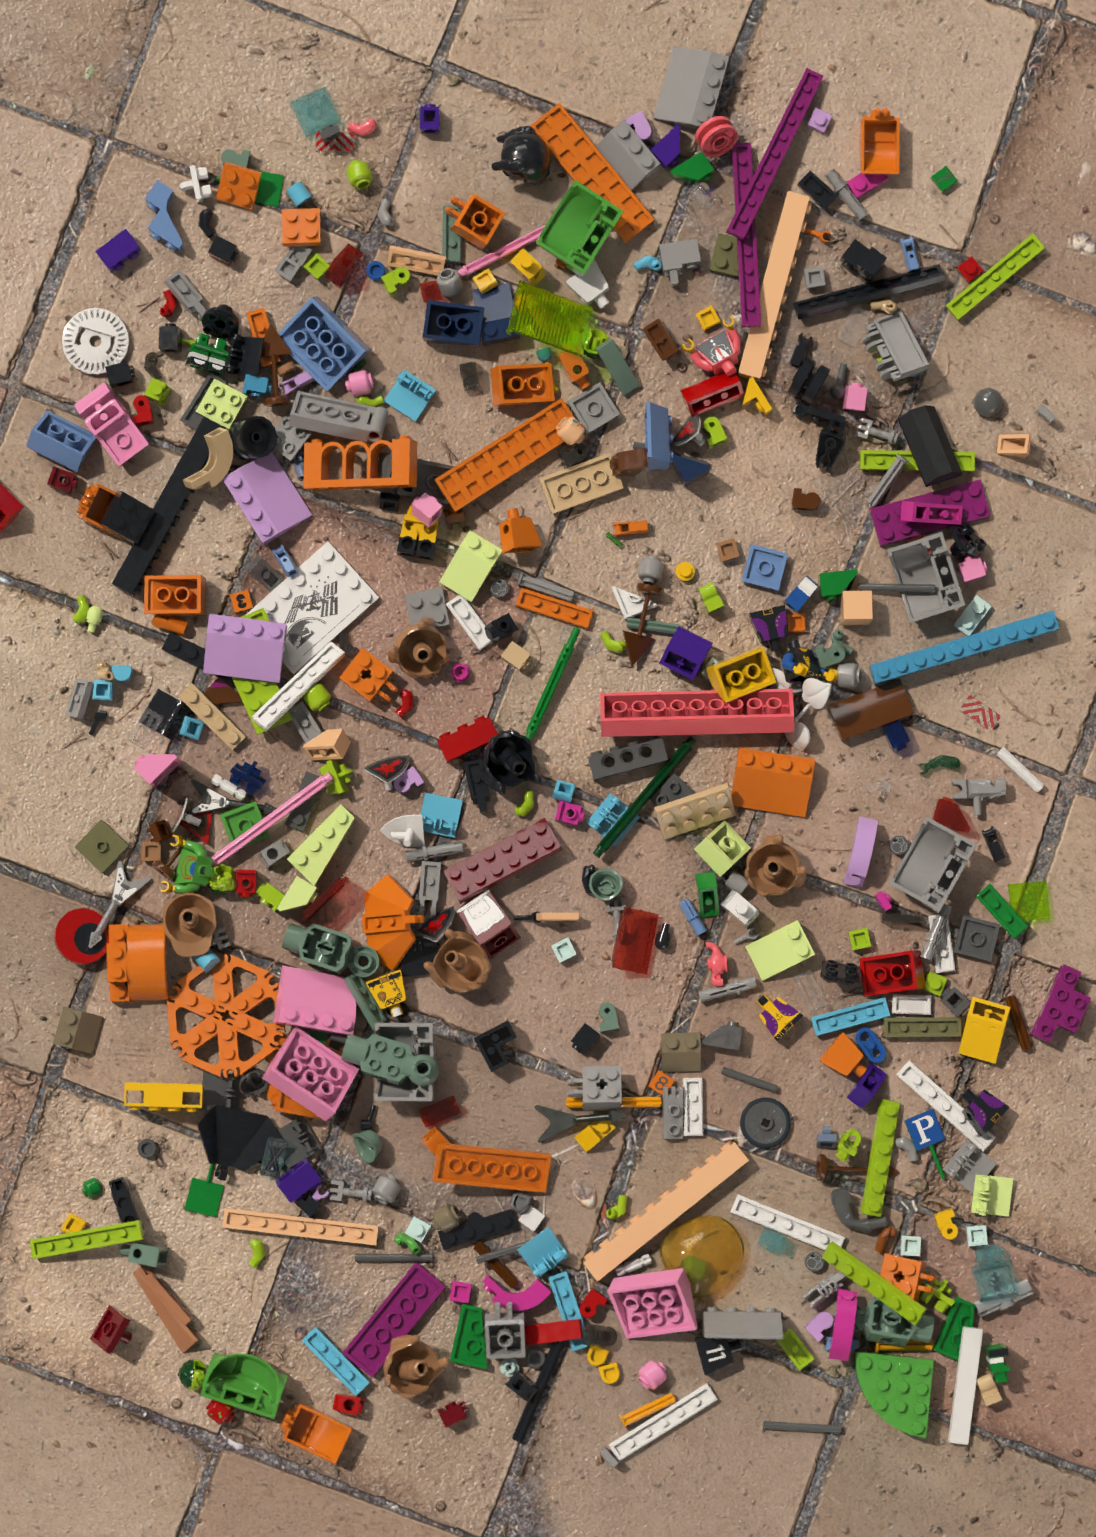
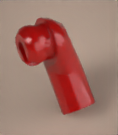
(170, 305)
(407, 703)

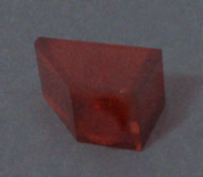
(344, 265)
(949, 815)

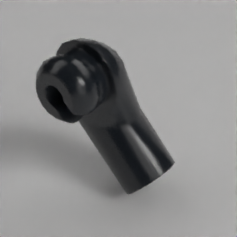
(587, 871)

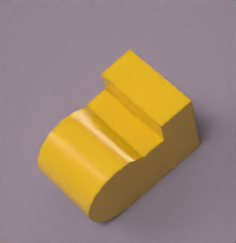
(945, 1225)

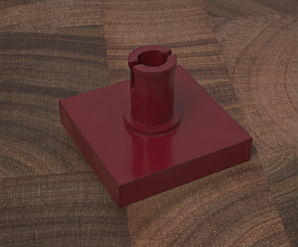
(111, 1330)

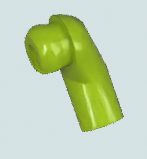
(612, 645)
(618, 1210)
(259, 1252)

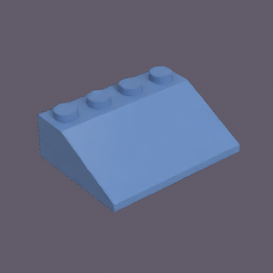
(323, 343)

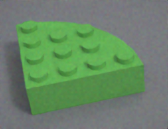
(896, 1388)

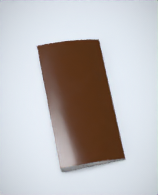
(870, 709)

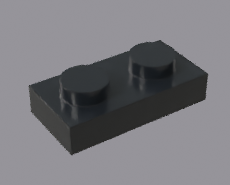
(817, 190)

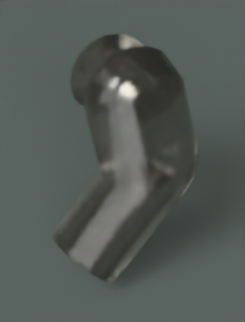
(150, 365)
(349, 650)

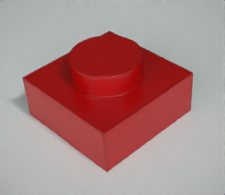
(969, 269)

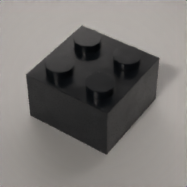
(127, 517)

